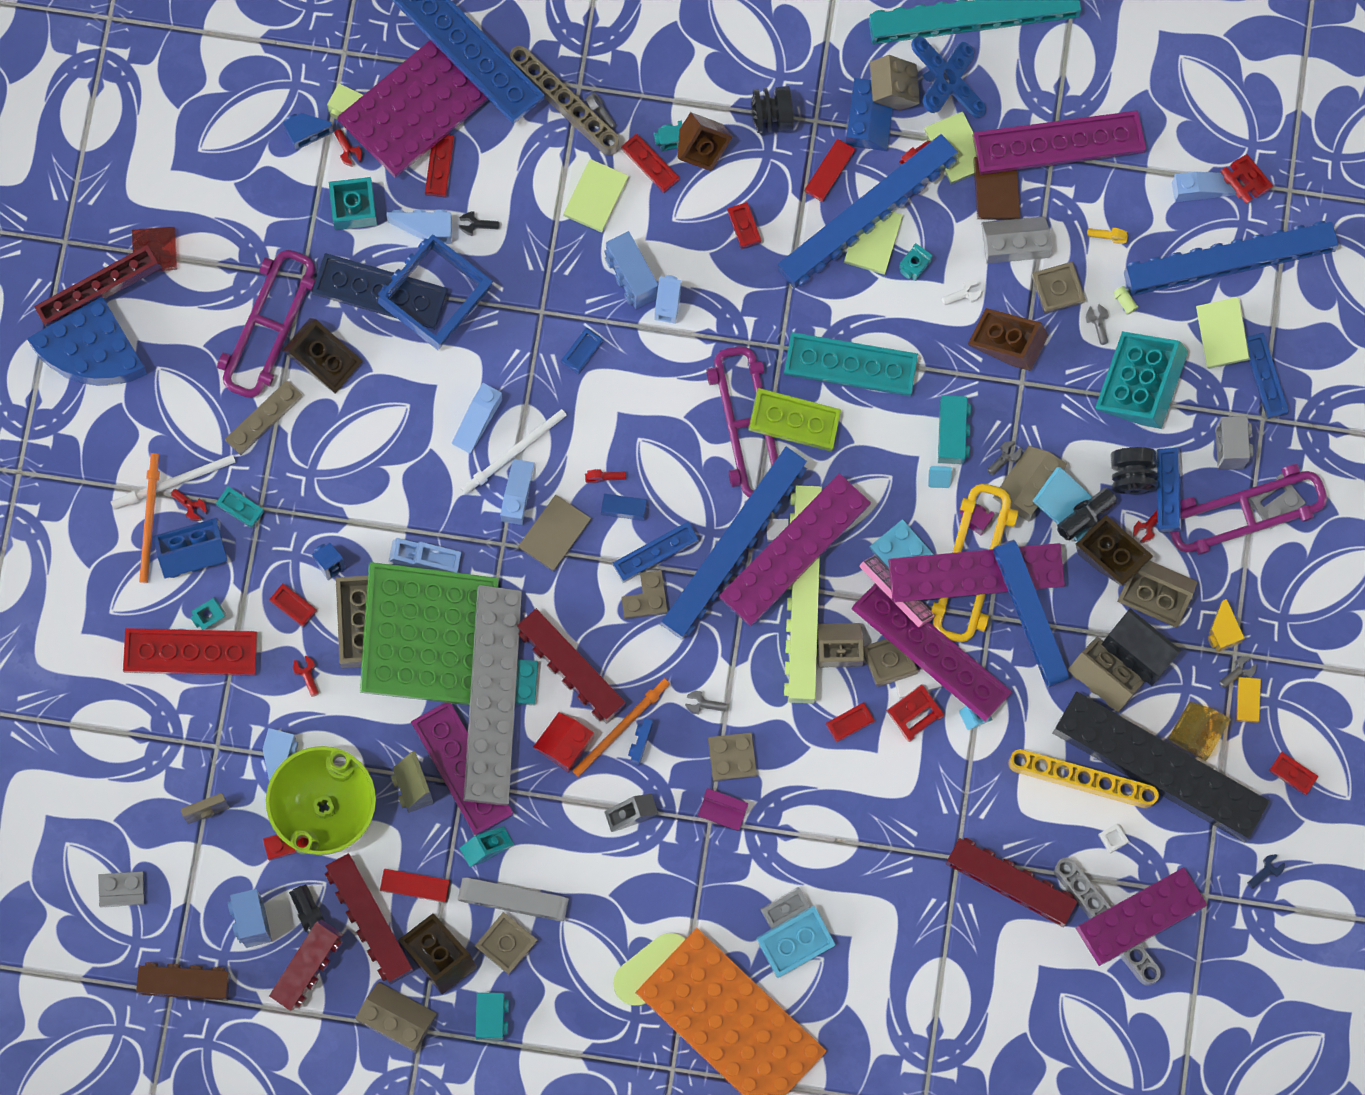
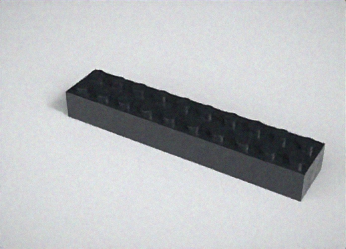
(1161, 766)

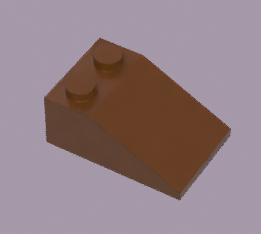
(1009, 338)

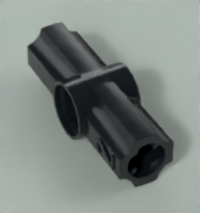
(1086, 514)
(308, 911)

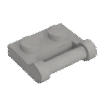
(1286, 502)

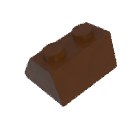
(702, 141)

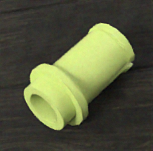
(1125, 299)

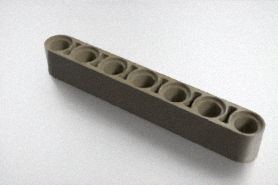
(569, 109)

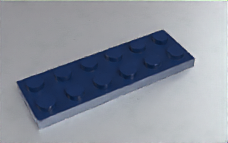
(360, 284)

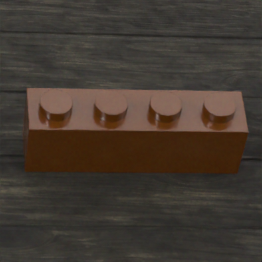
(183, 982)

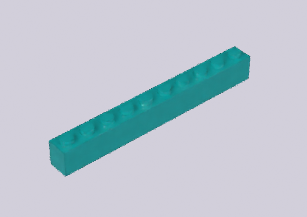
(965, 17)

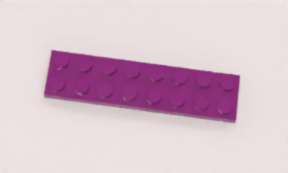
(1059, 142)
(794, 550)
(969, 573)
(933, 653)

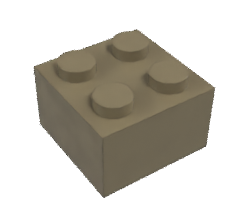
(894, 82)

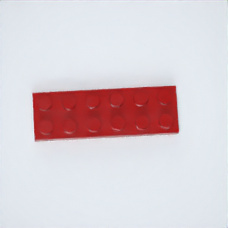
(190, 652)

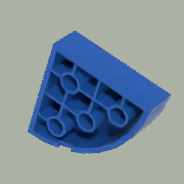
(89, 347)

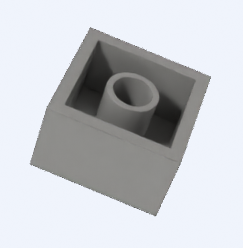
(1233, 442)

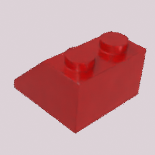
(564, 741)

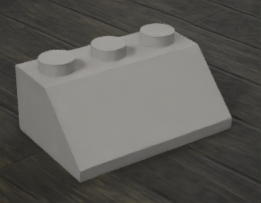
(1016, 240)

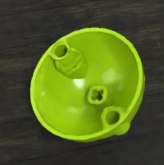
(306, 783)

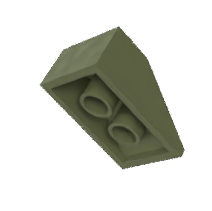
(412, 783)

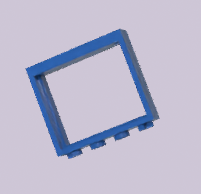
(434, 243)

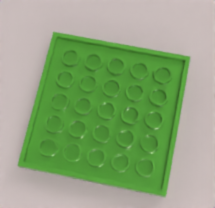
(420, 633)

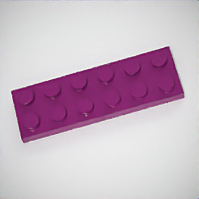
(447, 747)
(1141, 916)

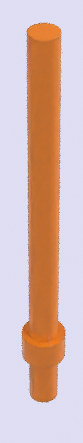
(152, 477)
(650, 697)

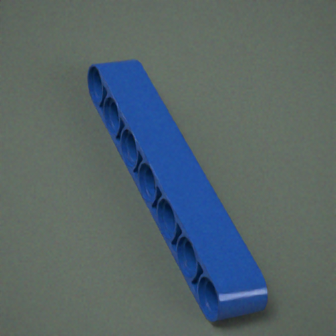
(1030, 613)

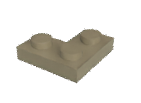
(652, 600)

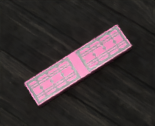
(880, 575)

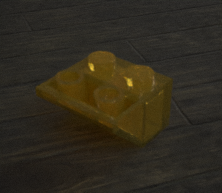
(1199, 729)

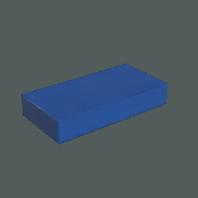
(582, 350)

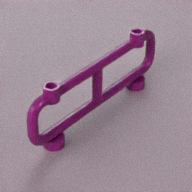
(270, 269)
(715, 376)
(1291, 475)

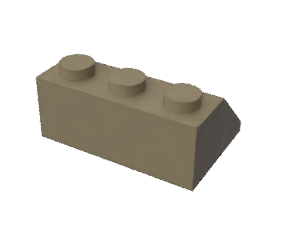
(1028, 478)
(1158, 593)
(1105, 675)
(396, 1017)

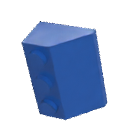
(868, 120)
(190, 548)

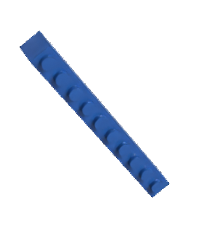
(867, 211)
(1230, 258)
(733, 542)

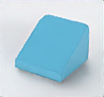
(939, 477)
(971, 719)

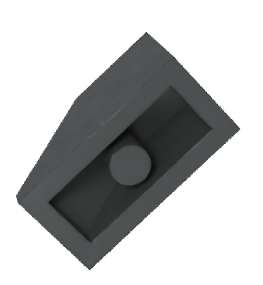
(631, 812)

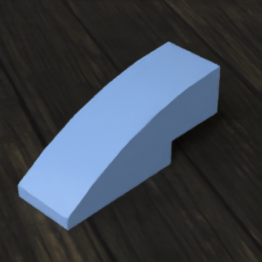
(424, 556)

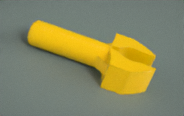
(1116, 235)

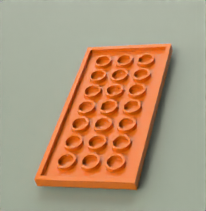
(729, 1019)

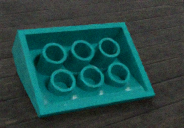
(1142, 379)

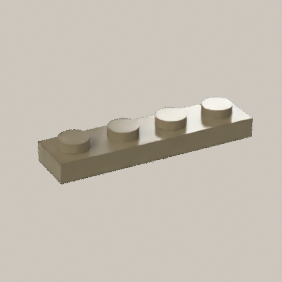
(263, 417)

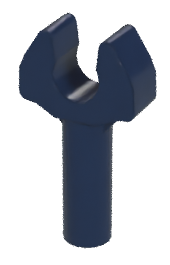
(1266, 871)

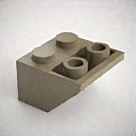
(840, 645)

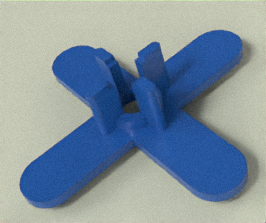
(951, 69)

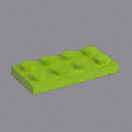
(794, 419)

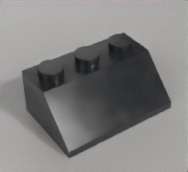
(1141, 647)

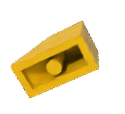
(1224, 629)

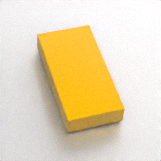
(1248, 700)

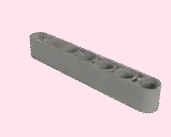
(1091, 893)

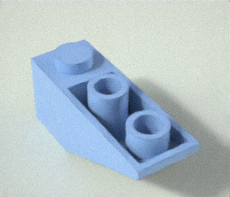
(423, 223)
(668, 299)
(277, 748)

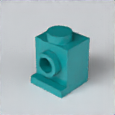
(668, 136)
(915, 270)
(216, 610)

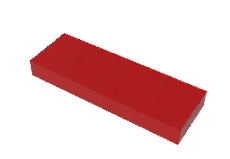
(650, 163)
(439, 167)
(829, 170)
(414, 885)

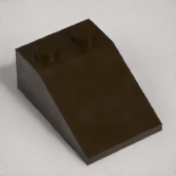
(322, 355)
(1112, 551)
(438, 953)

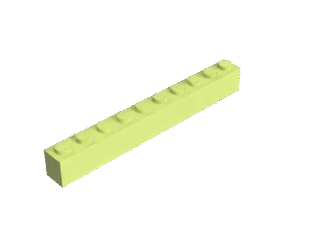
(803, 619)

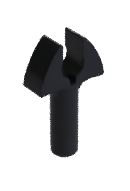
(484, 224)

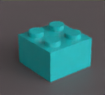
(352, 203)

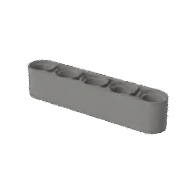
(513, 899)

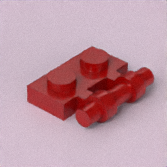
(1250, 175)

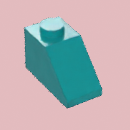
(486, 846)

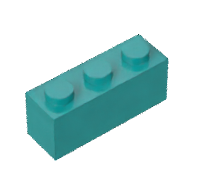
(953, 429)

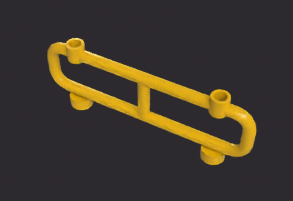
(1007, 517)

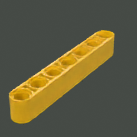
(1093, 775)

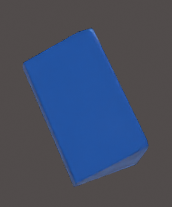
(623, 507)

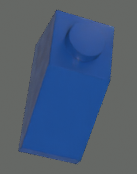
(306, 129)
(328, 560)

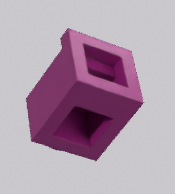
(979, 519)

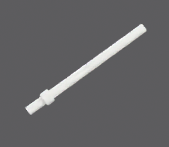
(481, 477)
(132, 497)

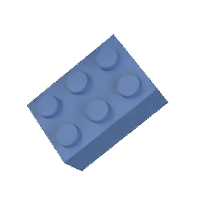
(631, 270)
(250, 918)

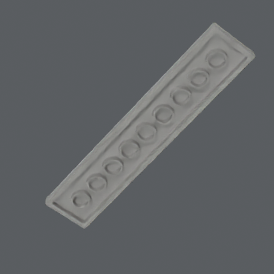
(492, 696)

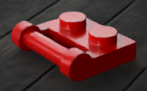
(910, 707)

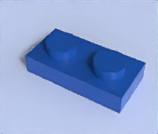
(636, 750)

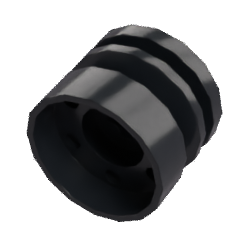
(772, 109)
(1134, 470)

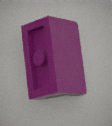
(723, 809)

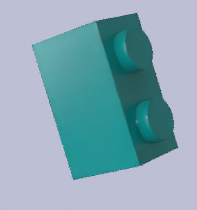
(490, 1016)

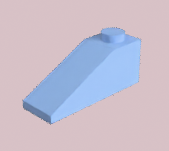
(1200, 186)
(477, 417)
(517, 492)

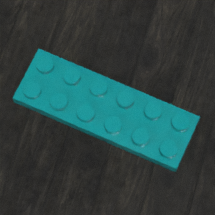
(850, 364)

